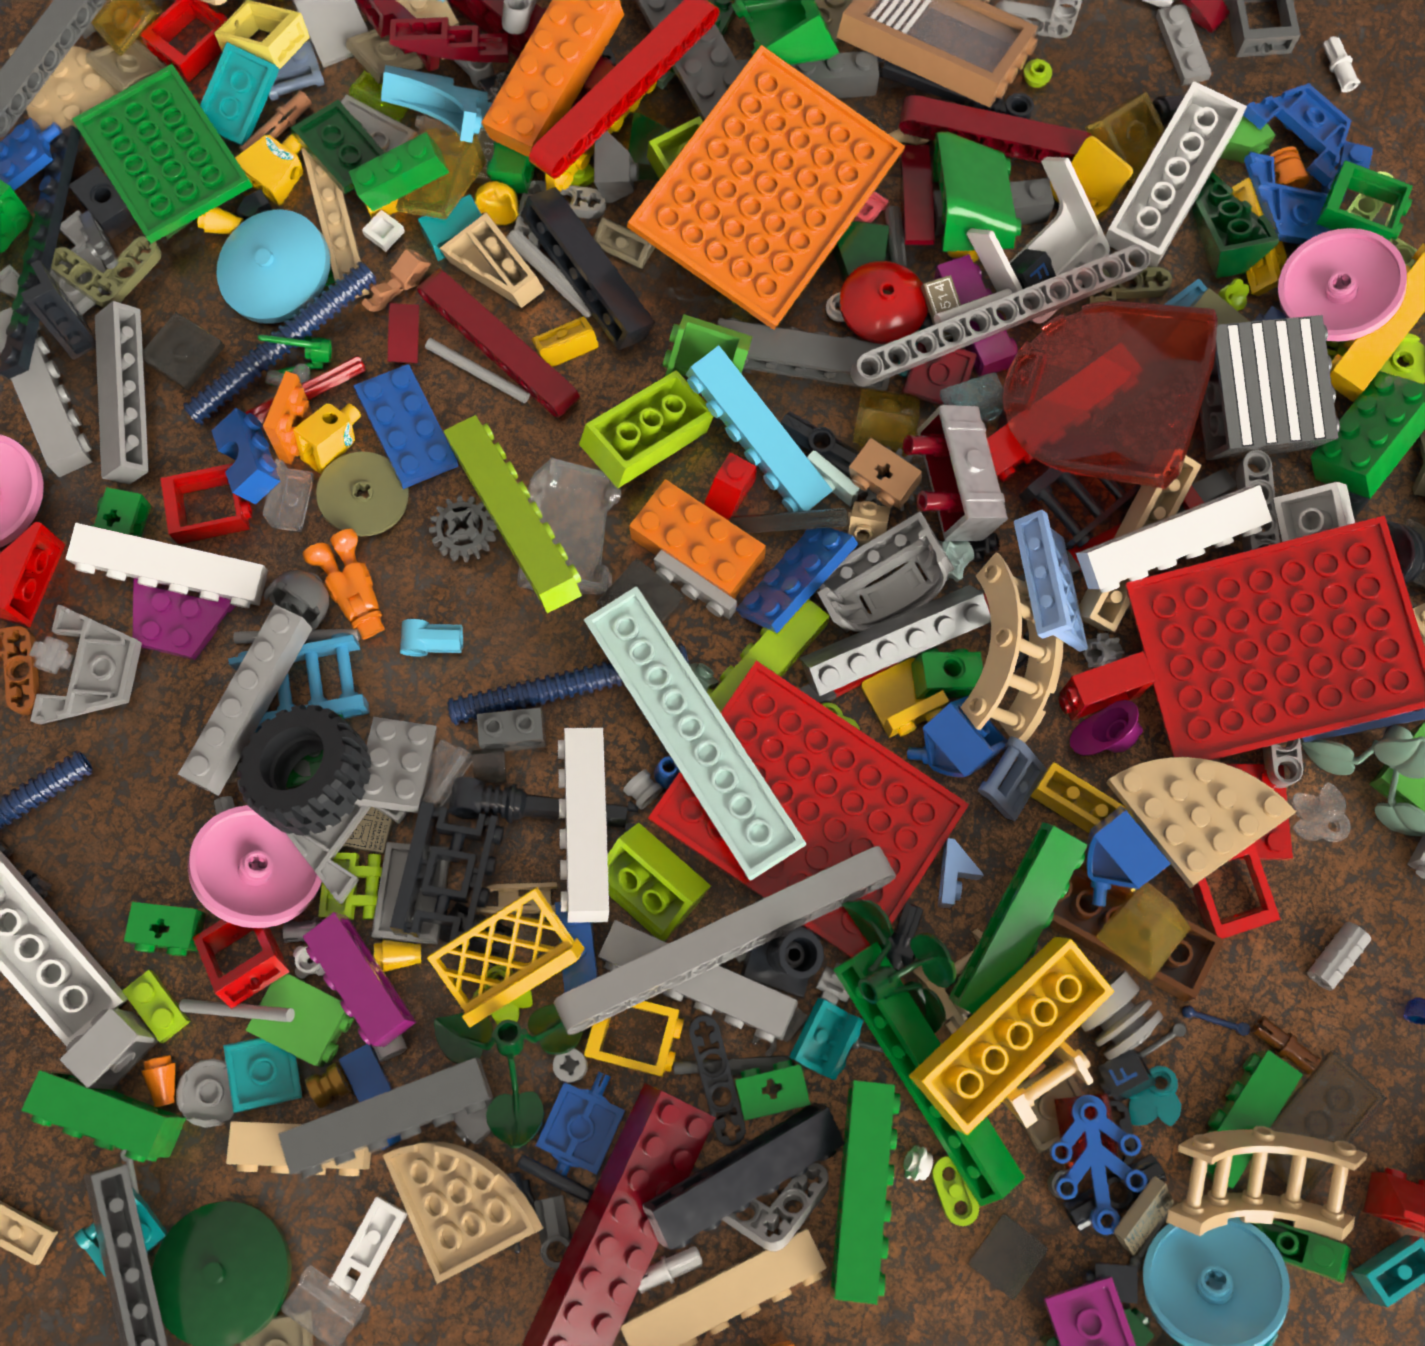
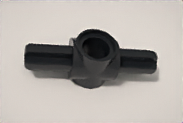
(900, 953)

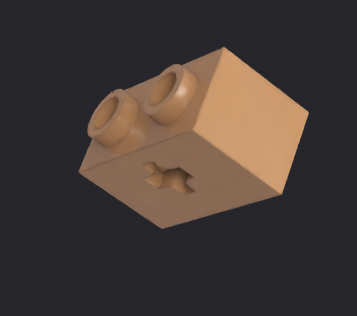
(876, 460)

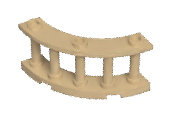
(1008, 605)
(1021, 1099)
(1205, 1212)

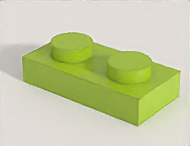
(156, 1006)

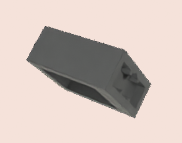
(1276, 40)

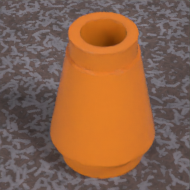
(160, 1079)

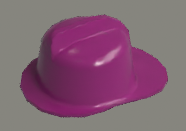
(1110, 729)

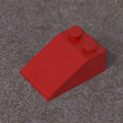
(26, 573)
(1396, 1199)

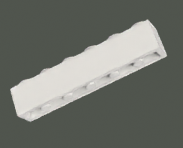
(1173, 538)
(166, 564)
(585, 826)

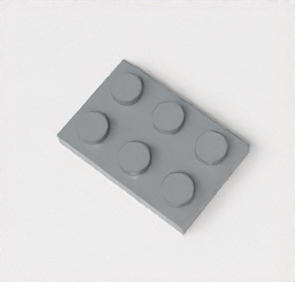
(398, 764)

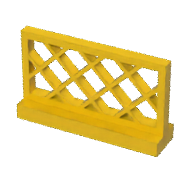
(515, 983)

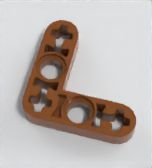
(11, 658)

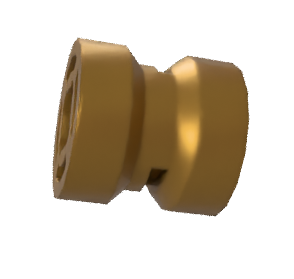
(332, 1083)

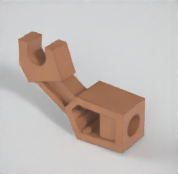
(404, 274)

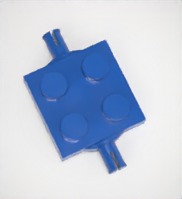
(26, 152)
(581, 1127)

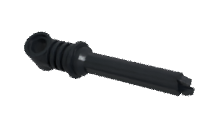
(1014, 105)
(471, 797)

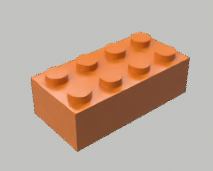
(697, 538)

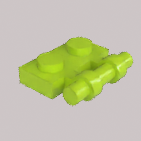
(371, 872)

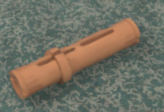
(299, 103)

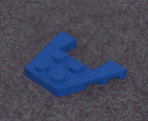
(1311, 119)
(1289, 209)

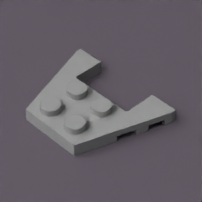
(71, 229)
(101, 669)
(322, 848)

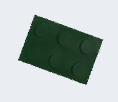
(336, 143)

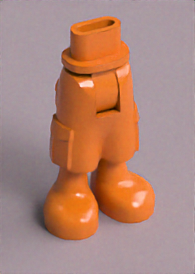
(349, 588)

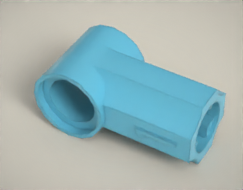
(421, 637)

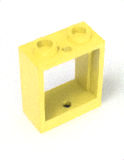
(286, 30)

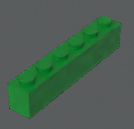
(1020, 916)

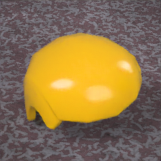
(498, 202)

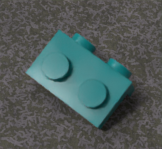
(826, 1039)

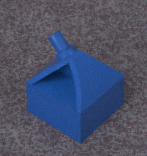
(955, 744)
(1120, 855)

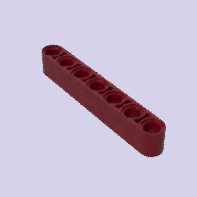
(1002, 132)
(498, 343)

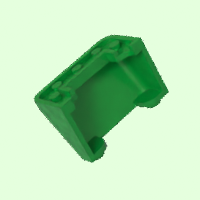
(788, 29)
(973, 192)

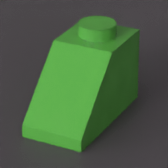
(1248, 139)

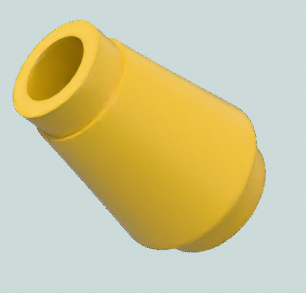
(219, 221)
(396, 954)

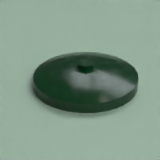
(221, 1274)

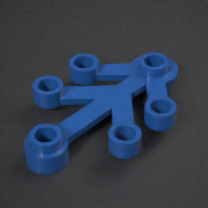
(1096, 1158)

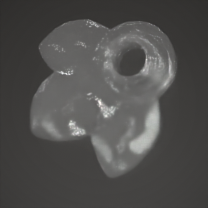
(1318, 812)

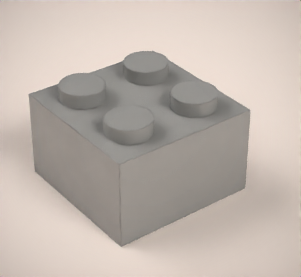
(108, 1048)

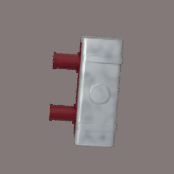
(959, 473)

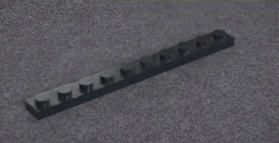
(42, 244)

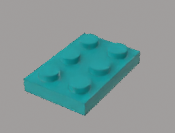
(238, 93)

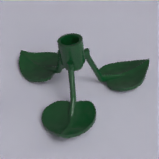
(883, 980)
(515, 1116)

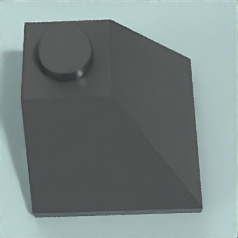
(613, 169)

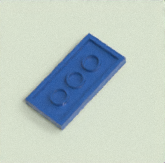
(405, 426)
(796, 577)

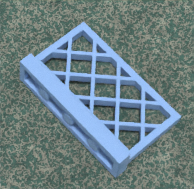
(1049, 580)

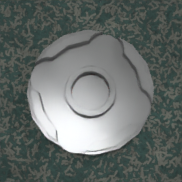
(205, 1094)

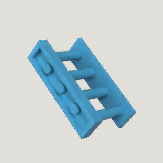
(349, 702)

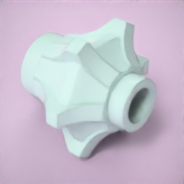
(960, 555)

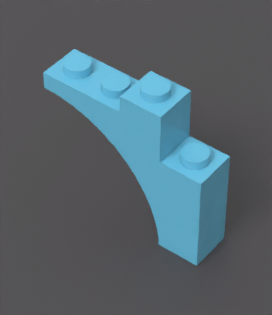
(437, 97)

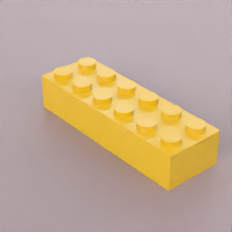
(1011, 1034)

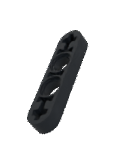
(717, 1079)

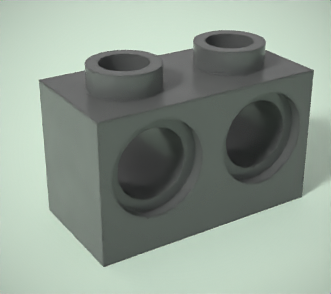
(512, 730)

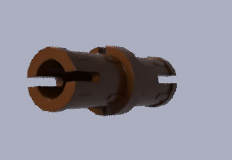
(1285, 1045)

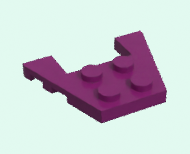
(175, 621)

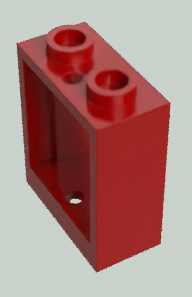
(171, 23)
(173, 489)
(1105, 685)
(1245, 920)
(237, 984)

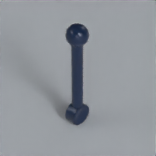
(1241, 1028)

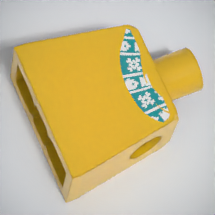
(272, 166)
(326, 435)

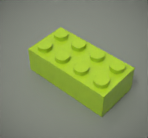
(646, 429)

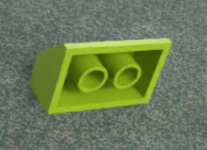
(652, 882)

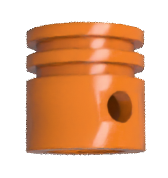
(1289, 168)

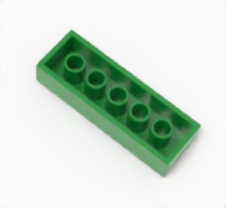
(863, 1191)

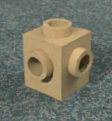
(867, 521)

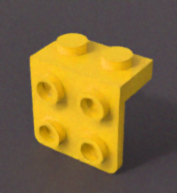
(1100, 174)
(895, 700)

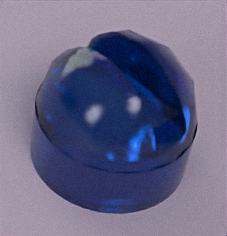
(1415, 1011)

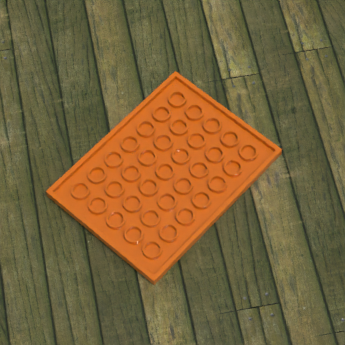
(766, 187)

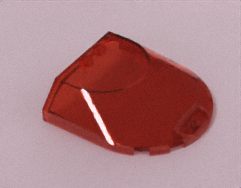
(1113, 390)

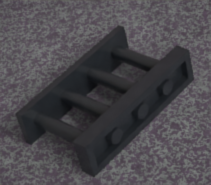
(1042, 491)

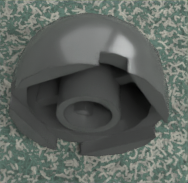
(301, 594)

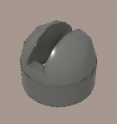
(1065, 1187)

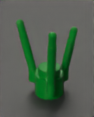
(316, 349)

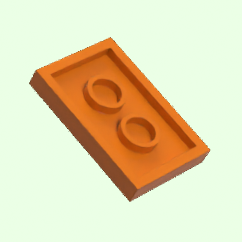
(286, 412)

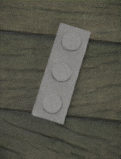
(1183, 44)
(694, 585)

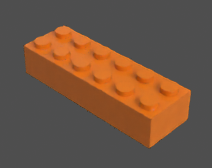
(551, 71)

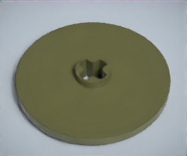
(365, 472)

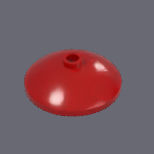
(878, 315)

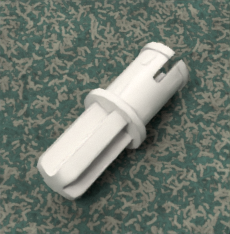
(1341, 64)
(670, 1268)

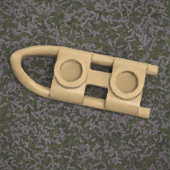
(510, 892)

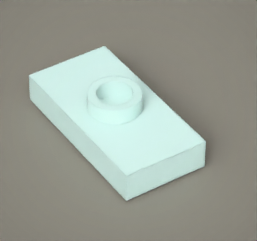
(839, 483)

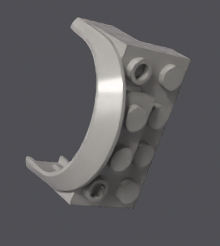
(899, 592)

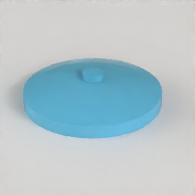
(273, 266)
(1216, 1285)

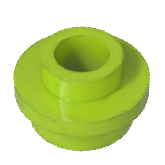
(1040, 78)

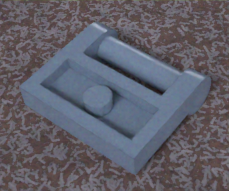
(300, 64)
(1018, 784)

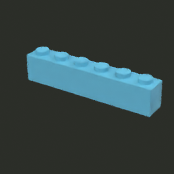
(757, 431)

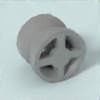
(642, 789)
(576, 1069)

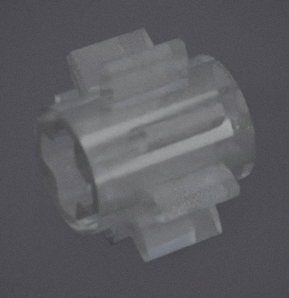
(51, 655)

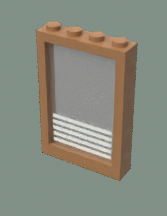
(945, 41)

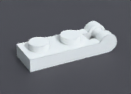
(369, 1246)

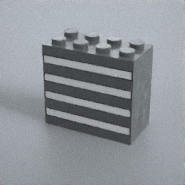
(1269, 389)

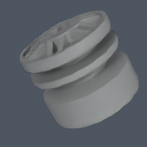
(1121, 1018)

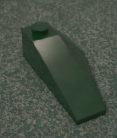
(1230, 230)

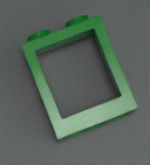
(1372, 185)

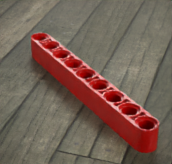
(623, 86)

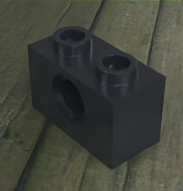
(103, 201)

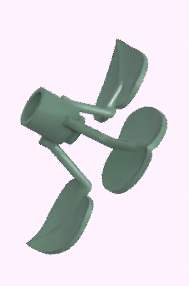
(1395, 749)

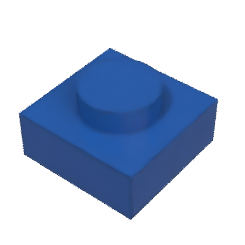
(1355, 154)

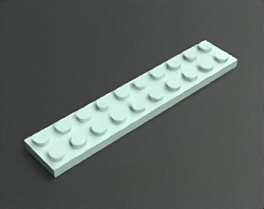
(695, 734)

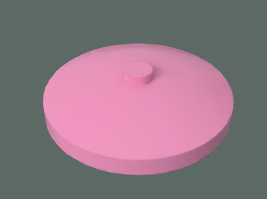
(1347, 278)
(19, 489)
(249, 871)

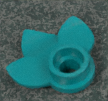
(1156, 1102)

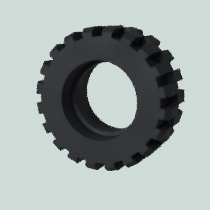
(281, 746)

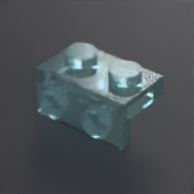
(982, 392)

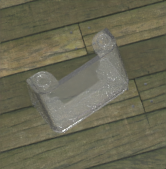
(576, 508)

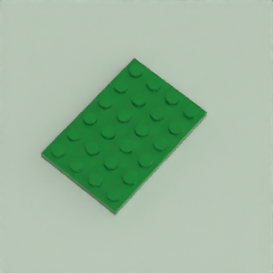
(162, 153)

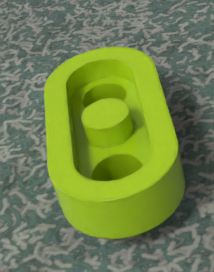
(952, 1192)

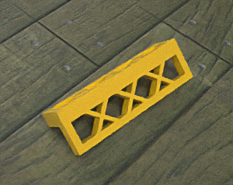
(1265, 272)

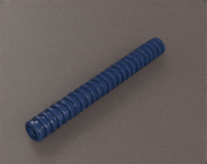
(268, 352)
(537, 691)
(43, 786)

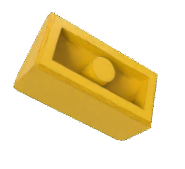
(566, 342)

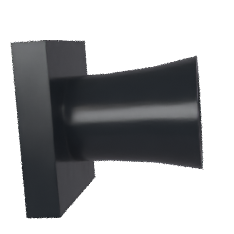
(785, 961)

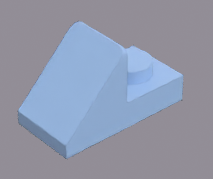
(955, 864)

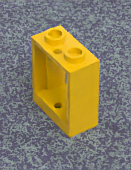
(666, 1057)

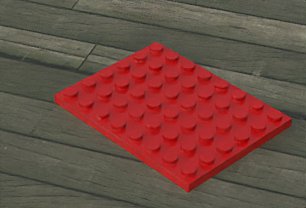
(1281, 641)
(836, 790)

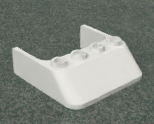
(1068, 239)

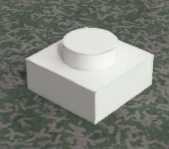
(383, 230)

